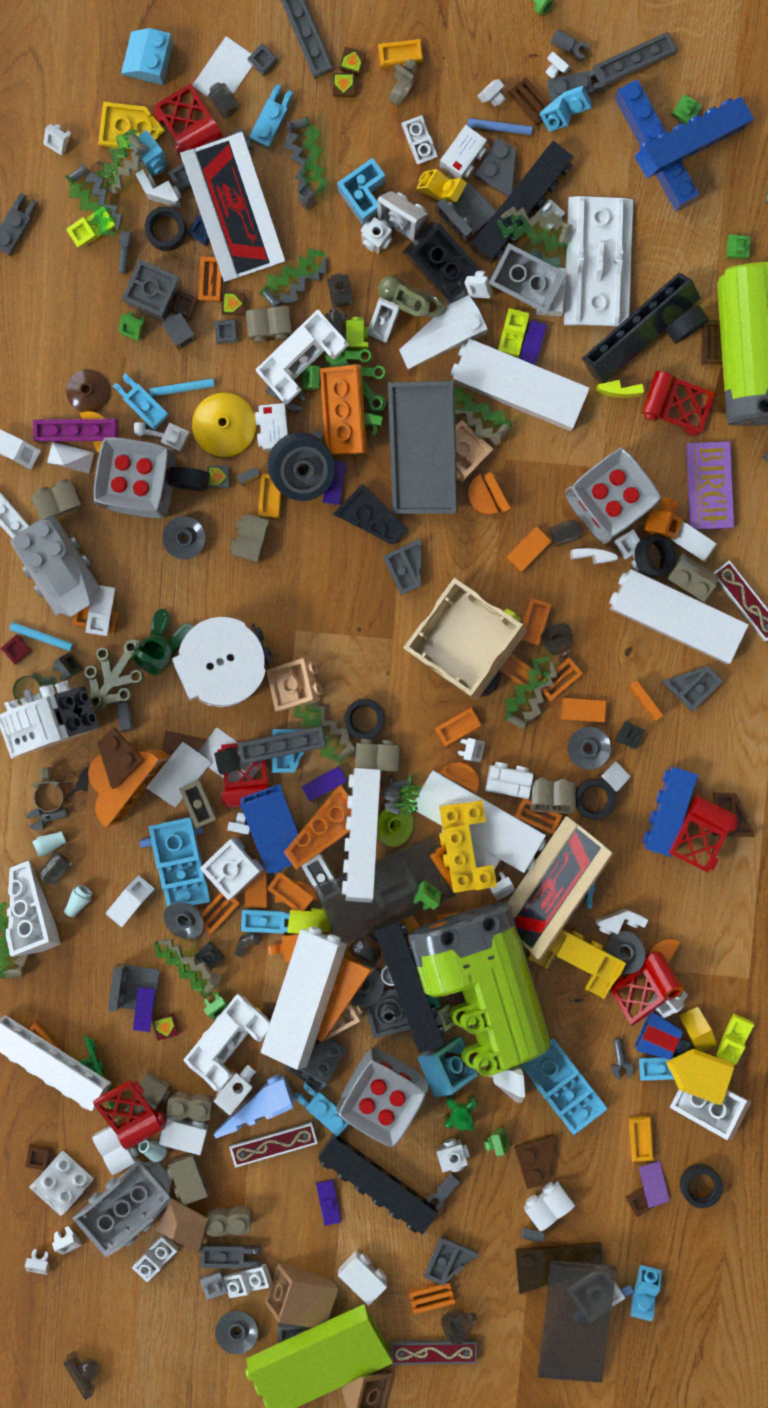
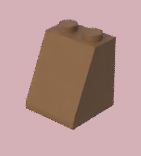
(300, 1296)

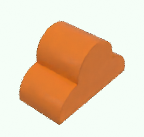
(115, 803)

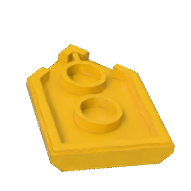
(122, 118)
(701, 1075)

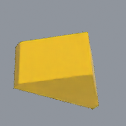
(697, 1029)

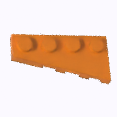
(322, 829)
(347, 984)

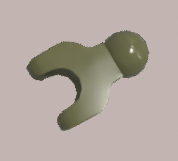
(408, 297)

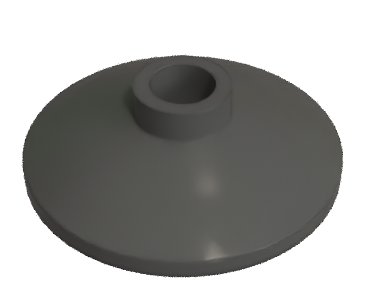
(176, 529)
(600, 748)
(183, 920)
(618, 945)
(372, 989)
(233, 1341)

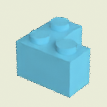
(357, 190)

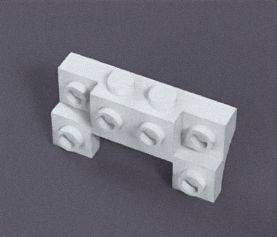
(298, 353)
(223, 1038)

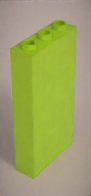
(319, 1360)

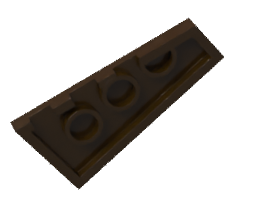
(534, 1262)

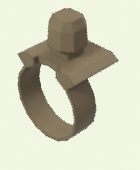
(404, 75)
(46, 774)

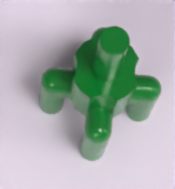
(460, 1113)

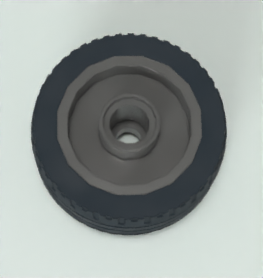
(303, 482)

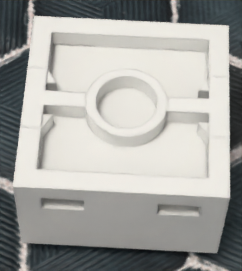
(232, 868)

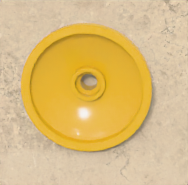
(227, 439)

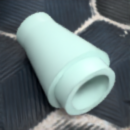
(48, 843)
(78, 900)
(153, 1150)

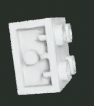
(61, 1183)

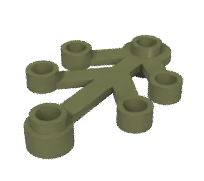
(112, 678)

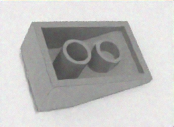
(527, 278)

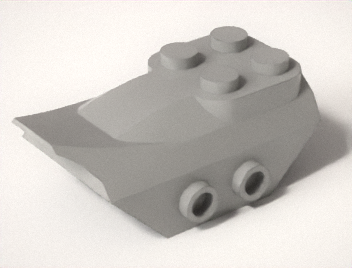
(56, 566)
(125, 1206)

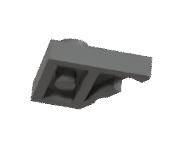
(498, 168)
(405, 566)
(693, 686)
(447, 1259)

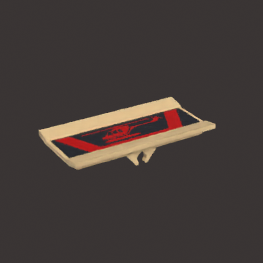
(556, 885)

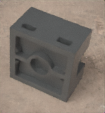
(151, 290)

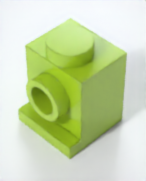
(356, 334)

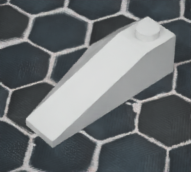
(444, 333)
(30, 919)
(511, 1083)

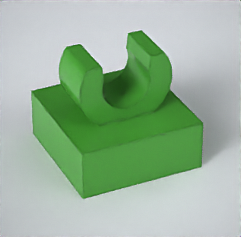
(686, 109)
(738, 246)
(131, 326)
(310, 378)
(374, 420)
(428, 895)
(215, 1008)
(498, 1142)

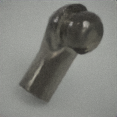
(245, 941)

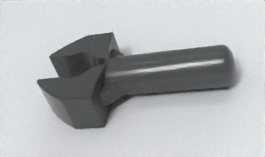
(125, 243)
(291, 407)
(45, 817)
(620, 1060)

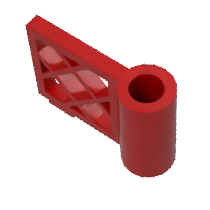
(193, 136)
(660, 400)
(236, 790)
(714, 819)
(659, 976)
(141, 1125)

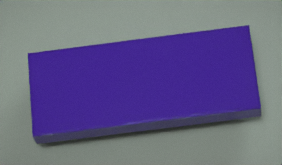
(533, 342)
(333, 494)
(324, 783)
(144, 1009)
(328, 1202)

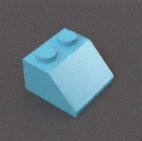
(148, 55)
(440, 1070)

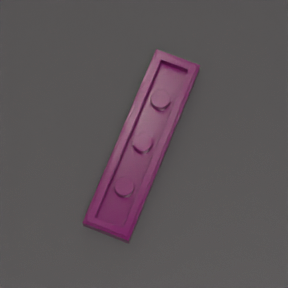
(74, 430)

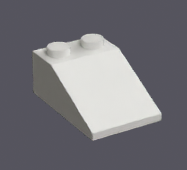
(401, 214)
(720, 1119)

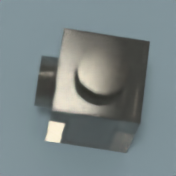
(340, 290)

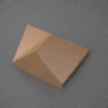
(183, 1225)
(368, 1391)

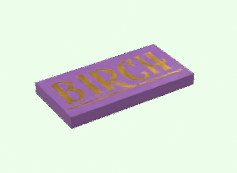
(709, 485)

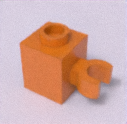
(665, 521)
(287, 946)

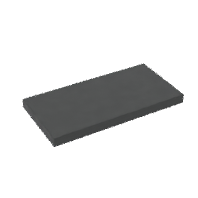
(423, 447)

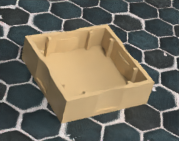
(465, 639)

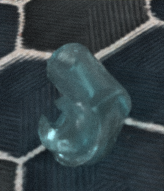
(554, 261)

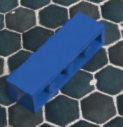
(670, 810)

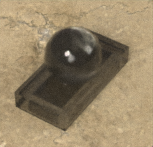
(82, 1373)

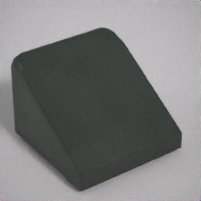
(227, 761)

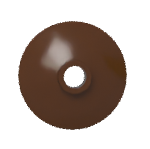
(95, 398)

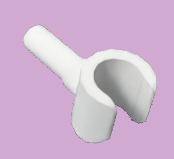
(140, 430)

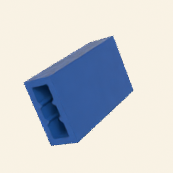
(270, 825)

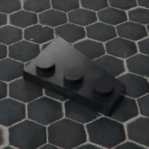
(370, 514)

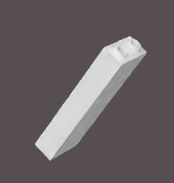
(519, 384)
(678, 616)
(499, 835)
(304, 997)

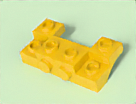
(459, 847)
(586, 956)

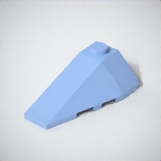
(267, 1101)

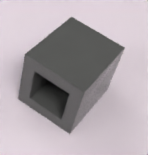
(178, 330)

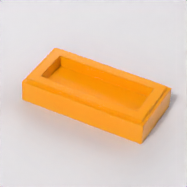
(400, 52)
(269, 499)
(641, 1138)

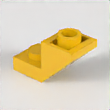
(440, 187)

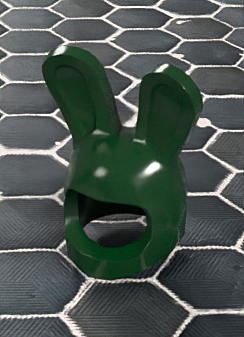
(155, 650)

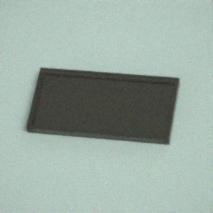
(395, 887)
(576, 1321)

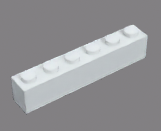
(363, 835)
(50, 1064)

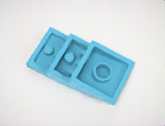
(179, 862)
(564, 1088)

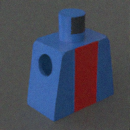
(660, 1037)

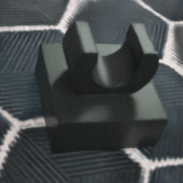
(67, 666)
(629, 735)
(210, 955)

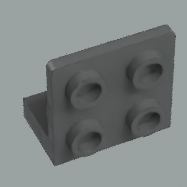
(466, 214)
(126, 982)
(321, 1064)

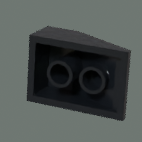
(440, 260)

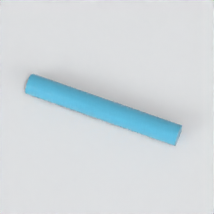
(182, 387)
(41, 636)

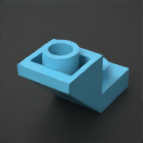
(568, 103)
(645, 1291)

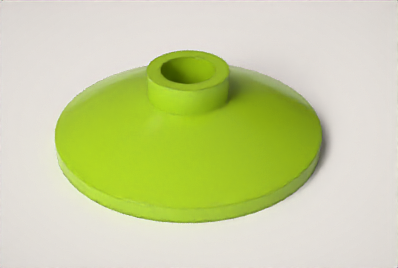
(398, 831)

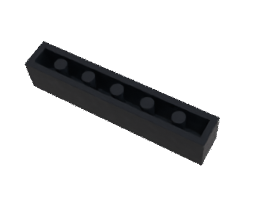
(527, 194)
(641, 327)
(407, 982)
(377, 1183)

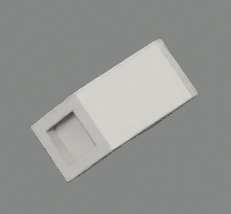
(163, 193)
(18, 450)
(100, 611)
(129, 901)
(614, 921)

